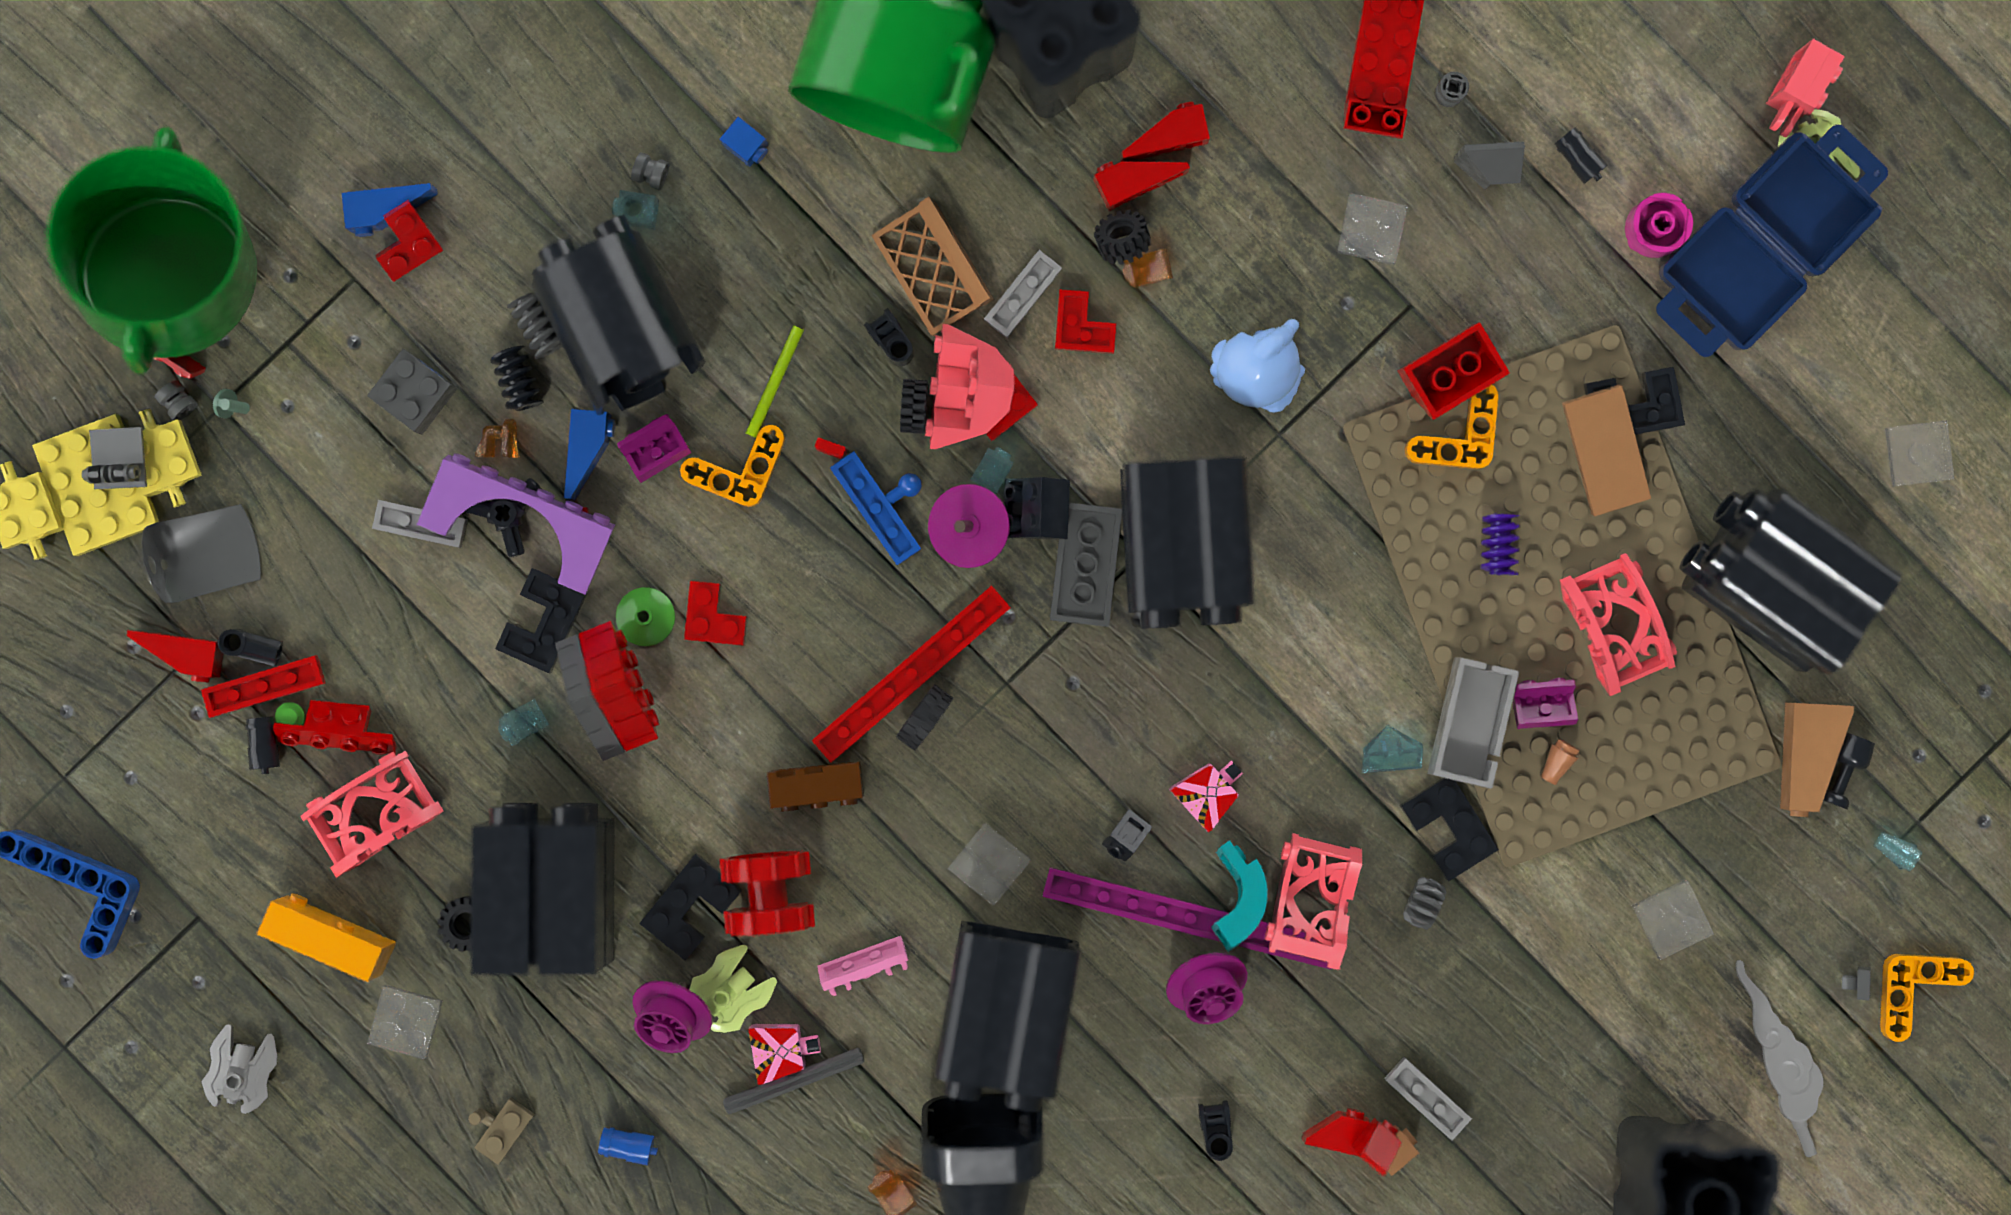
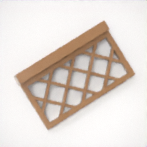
(955, 254)

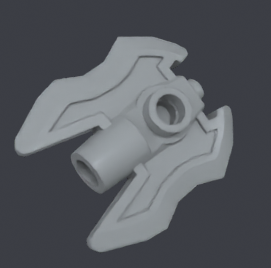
(239, 1073)

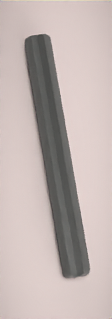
(793, 1081)

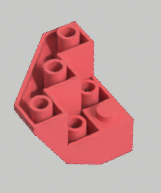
(969, 388)

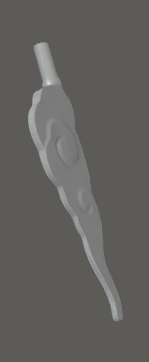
(1786, 1064)

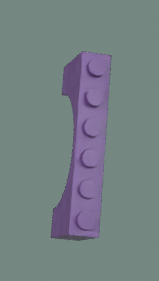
(580, 534)

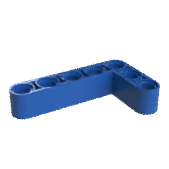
(79, 878)

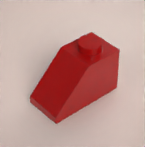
(1337, 1131)
(1378, 1145)

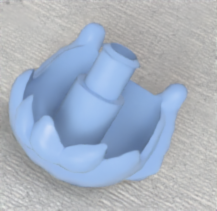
(1260, 367)

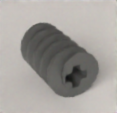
(536, 325)

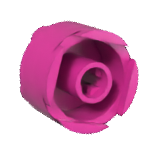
(1670, 214)

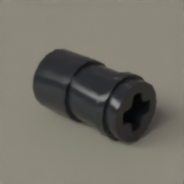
(1581, 156)
(262, 748)

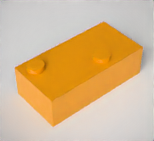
(326, 937)

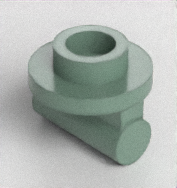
(226, 403)

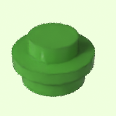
(290, 714)

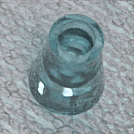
(1898, 851)

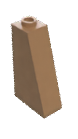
(1810, 753)

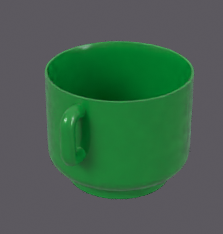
(896, 68)
(152, 251)

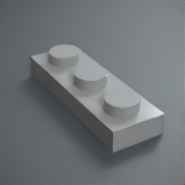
(1023, 294)
(403, 521)
(1427, 1098)

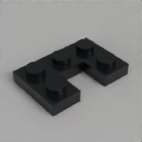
(1663, 402)
(555, 625)
(1471, 837)
(666, 916)

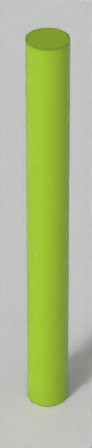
(774, 381)

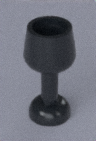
(1855, 753)

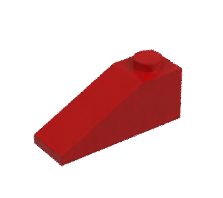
(1175, 132)
(1130, 180)
(185, 654)

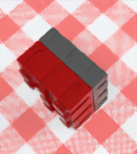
(607, 690)

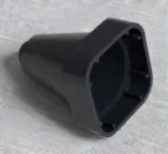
(981, 1154)

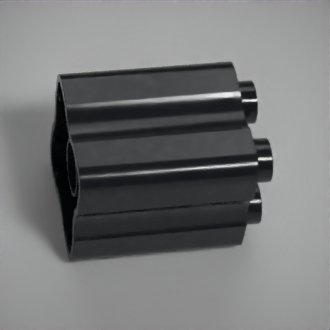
(1062, 46)
(1187, 540)
(1789, 579)
(1007, 1014)
(1692, 1169)

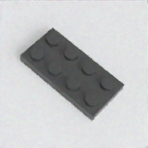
(1086, 566)

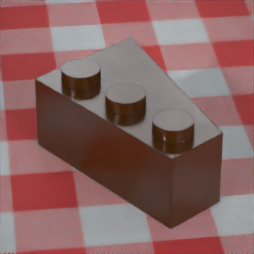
(815, 786)

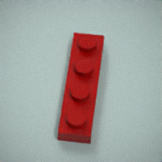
(263, 686)

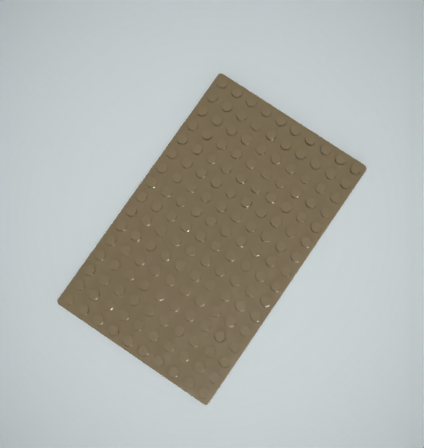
(1659, 736)

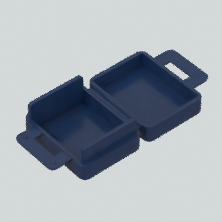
(1788, 223)

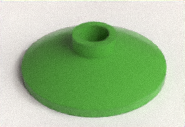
(660, 619)

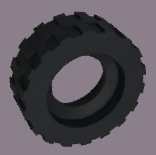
(924, 717)

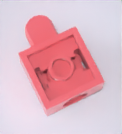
(1804, 84)

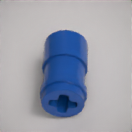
(632, 1146)

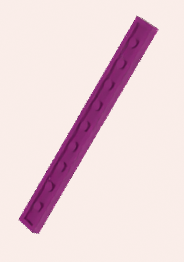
(1155, 910)

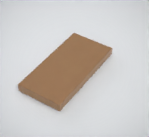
(1606, 450)

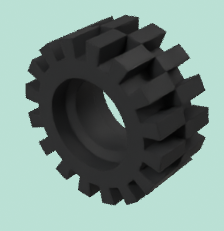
(1126, 248)
(913, 406)
(448, 924)

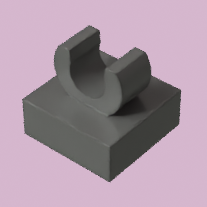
(1861, 983)

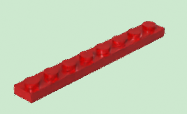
(911, 674)

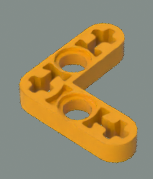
(1472, 438)
(747, 477)
(1911, 975)

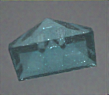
(1391, 752)

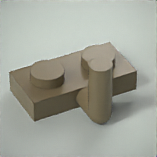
(502, 1129)

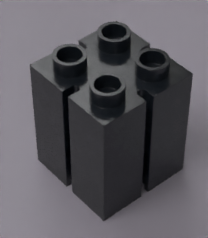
(542, 891)

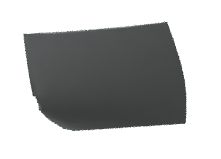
(202, 553)

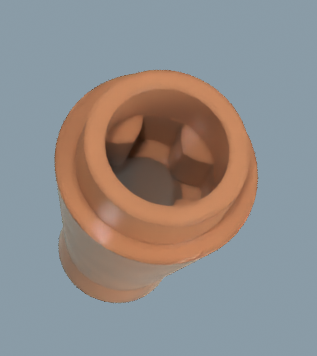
(1559, 760)

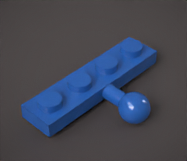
(878, 507)

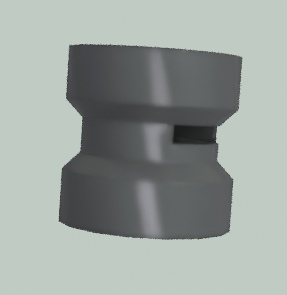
(1447, 93)
(650, 170)
(176, 400)

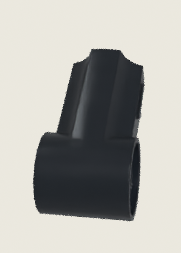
(252, 647)

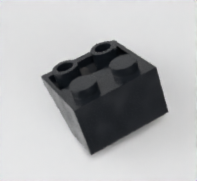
(1037, 507)

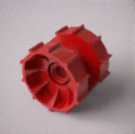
(767, 893)

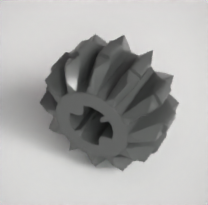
(1424, 903)

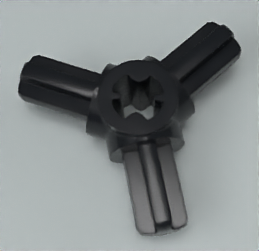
(509, 528)

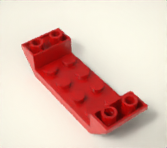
(1382, 67)

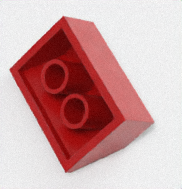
(1454, 371)

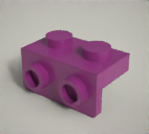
(654, 447)
(1545, 703)

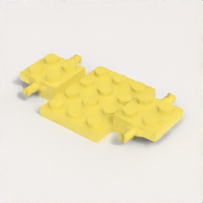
(89, 516)

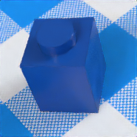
(744, 142)

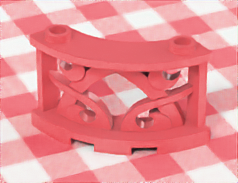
(1582, 605)
(351, 854)
(1330, 943)

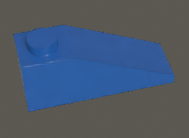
(366, 208)
(587, 442)

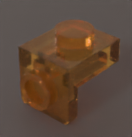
(1148, 269)
(892, 1193)

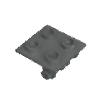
(116, 459)

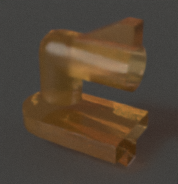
(507, 433)

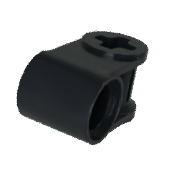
(888, 334)
(1216, 1127)

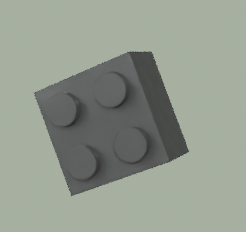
(412, 392)

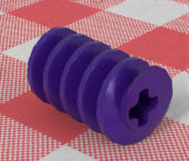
(1500, 544)

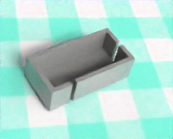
(1473, 722)

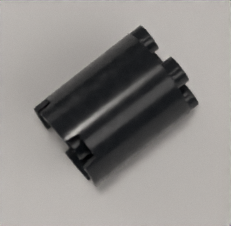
(614, 315)

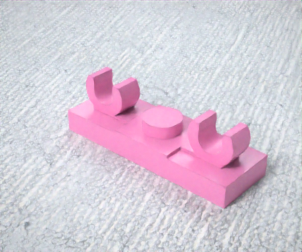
(862, 964)

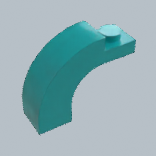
(1251, 901)

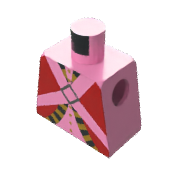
(1208, 793)
(780, 1050)

